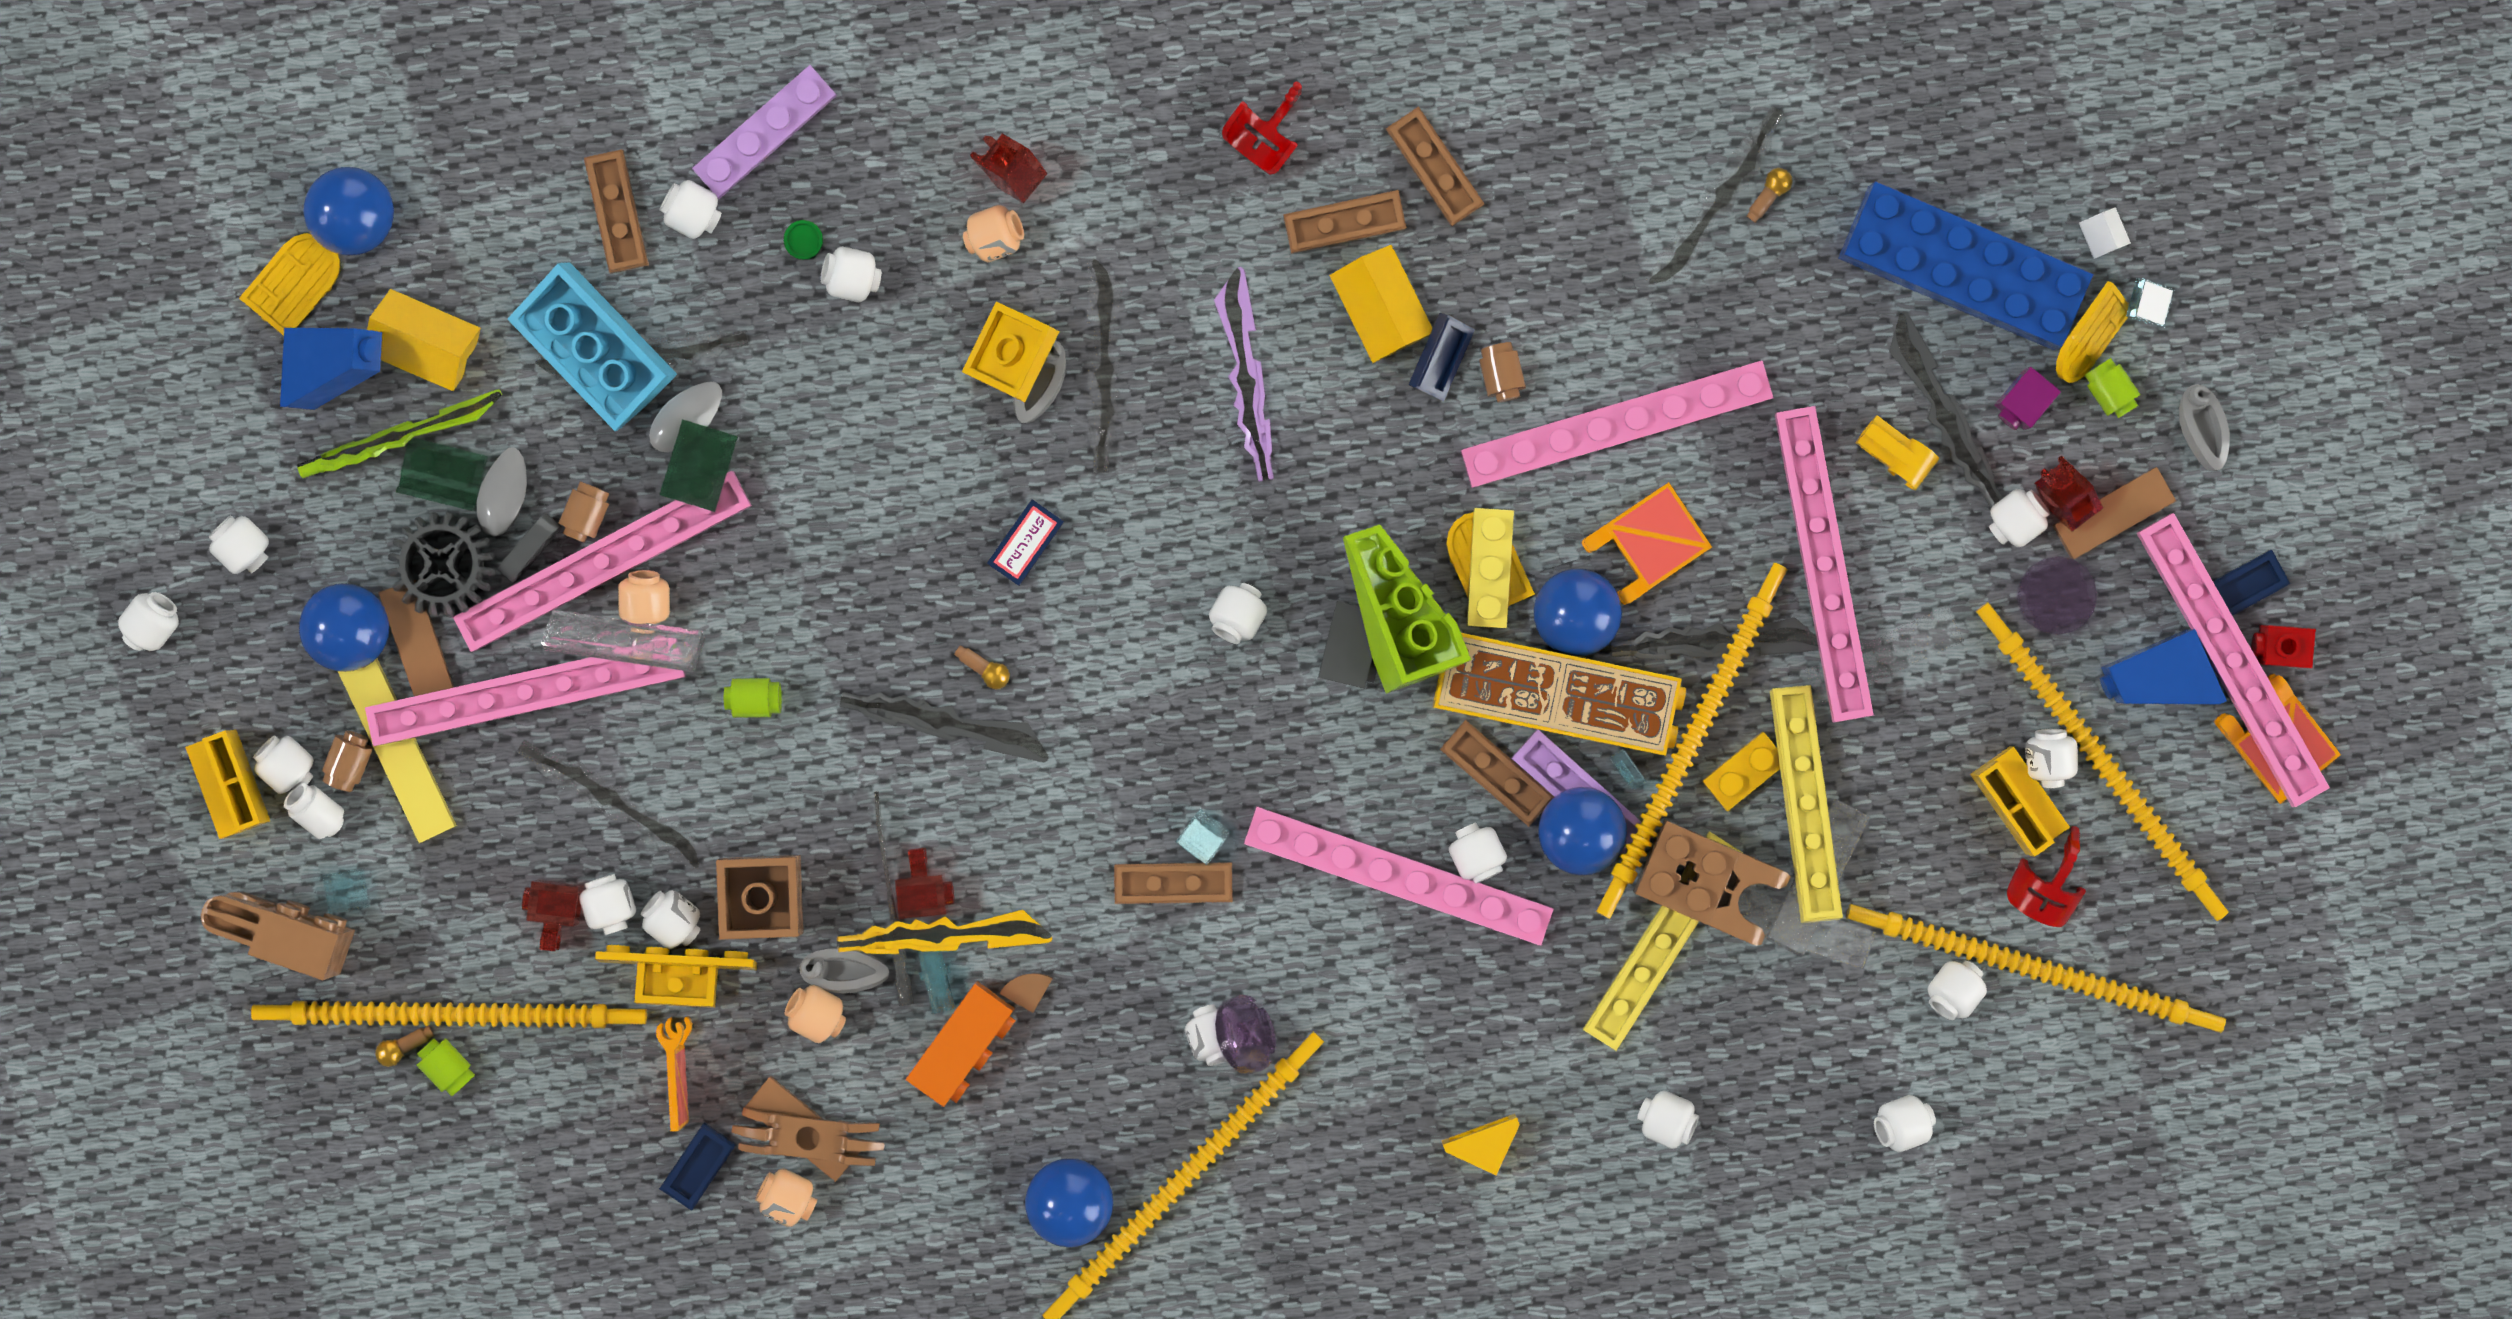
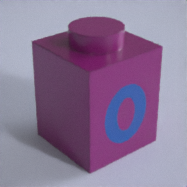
(2026, 399)

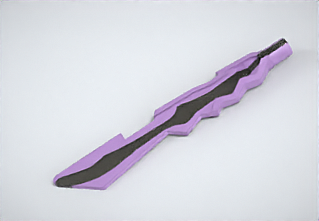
(1247, 377)

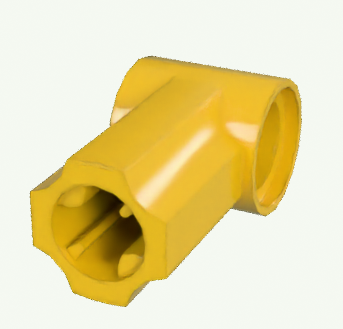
(1901, 455)

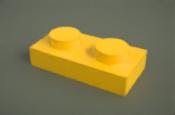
(1743, 771)

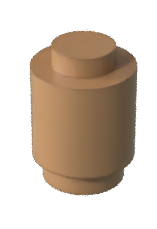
(1502, 372)
(584, 512)
(346, 761)

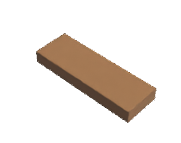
(1435, 166)
(616, 211)
(1344, 221)
(2120, 511)
(416, 644)
(1496, 773)
(1173, 883)
(777, 1099)

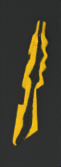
(942, 935)

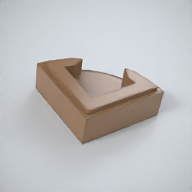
(1027, 989)

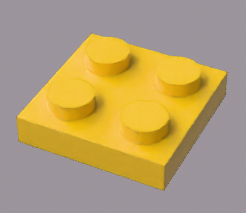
(1010, 351)

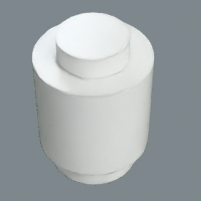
(314, 810)

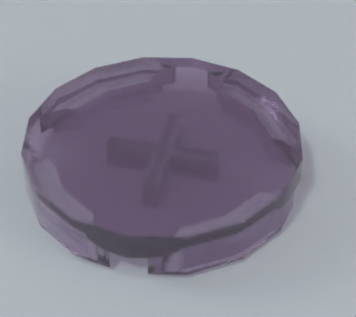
(2057, 595)
(1245, 1034)

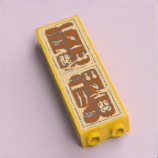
(1563, 695)

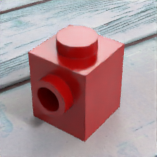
(2284, 646)

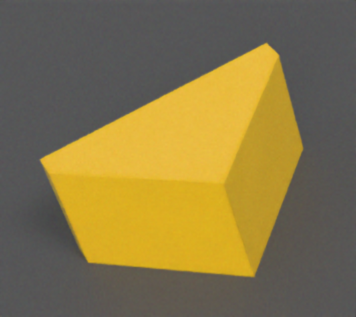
(1485, 1144)

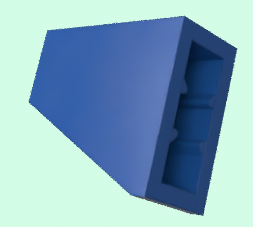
(326, 363)
(2164, 673)

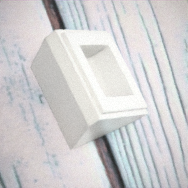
(2104, 233)

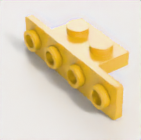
(676, 978)

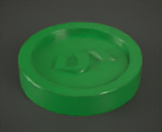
(803, 239)

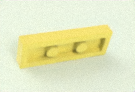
(1490, 568)

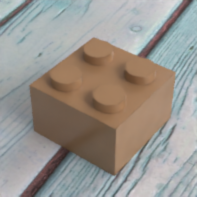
(759, 897)

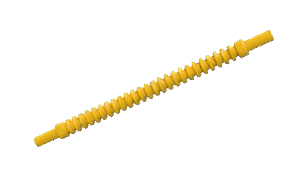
(1624, 872)
(2192, 878)
(2176, 1011)
(300, 1013)
(1285, 1071)

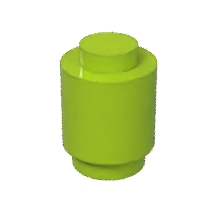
(2112, 388)
(753, 697)
(444, 1066)

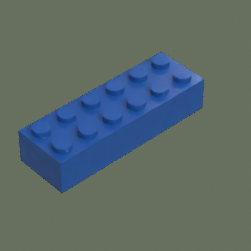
(1965, 266)

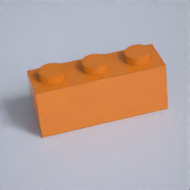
(962, 1045)

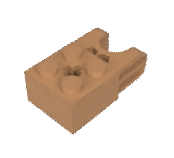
(1713, 894)
(281, 932)

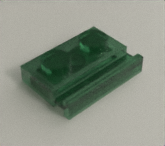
(698, 465)
(442, 474)

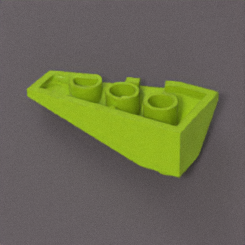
(1402, 621)

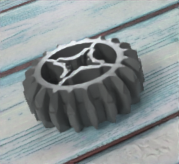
(428, 577)

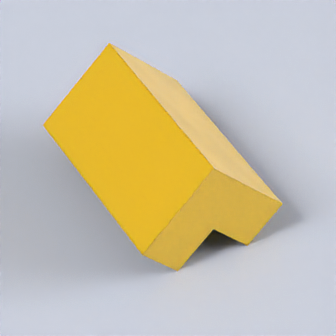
(1381, 303)
(423, 339)
(227, 783)
(2020, 801)

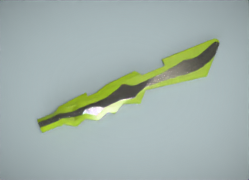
(398, 435)

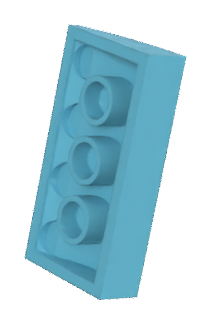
(591, 345)

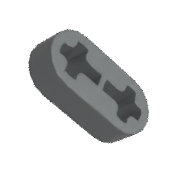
(529, 548)

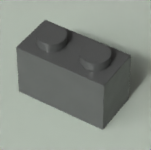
(1347, 649)

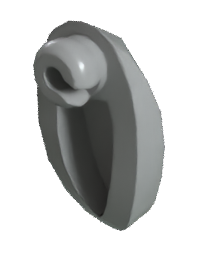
(1045, 387)
(693, 405)
(2204, 426)
(502, 493)
(843, 970)

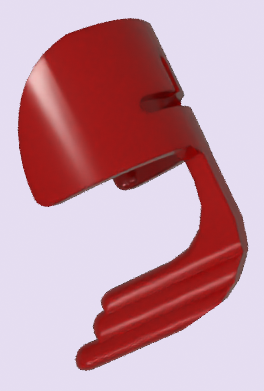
(1243, 140)
(2029, 903)

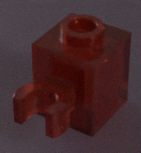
(1010, 167)
(2068, 494)
(923, 893)
(554, 906)

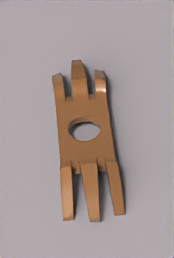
(831, 1137)

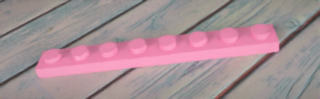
(1617, 424)
(1824, 564)
(595, 566)
(2233, 660)
(508, 697)
(1398, 876)

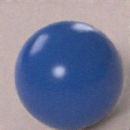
(348, 211)
(1577, 612)
(344, 627)
(1582, 831)
(1069, 1202)

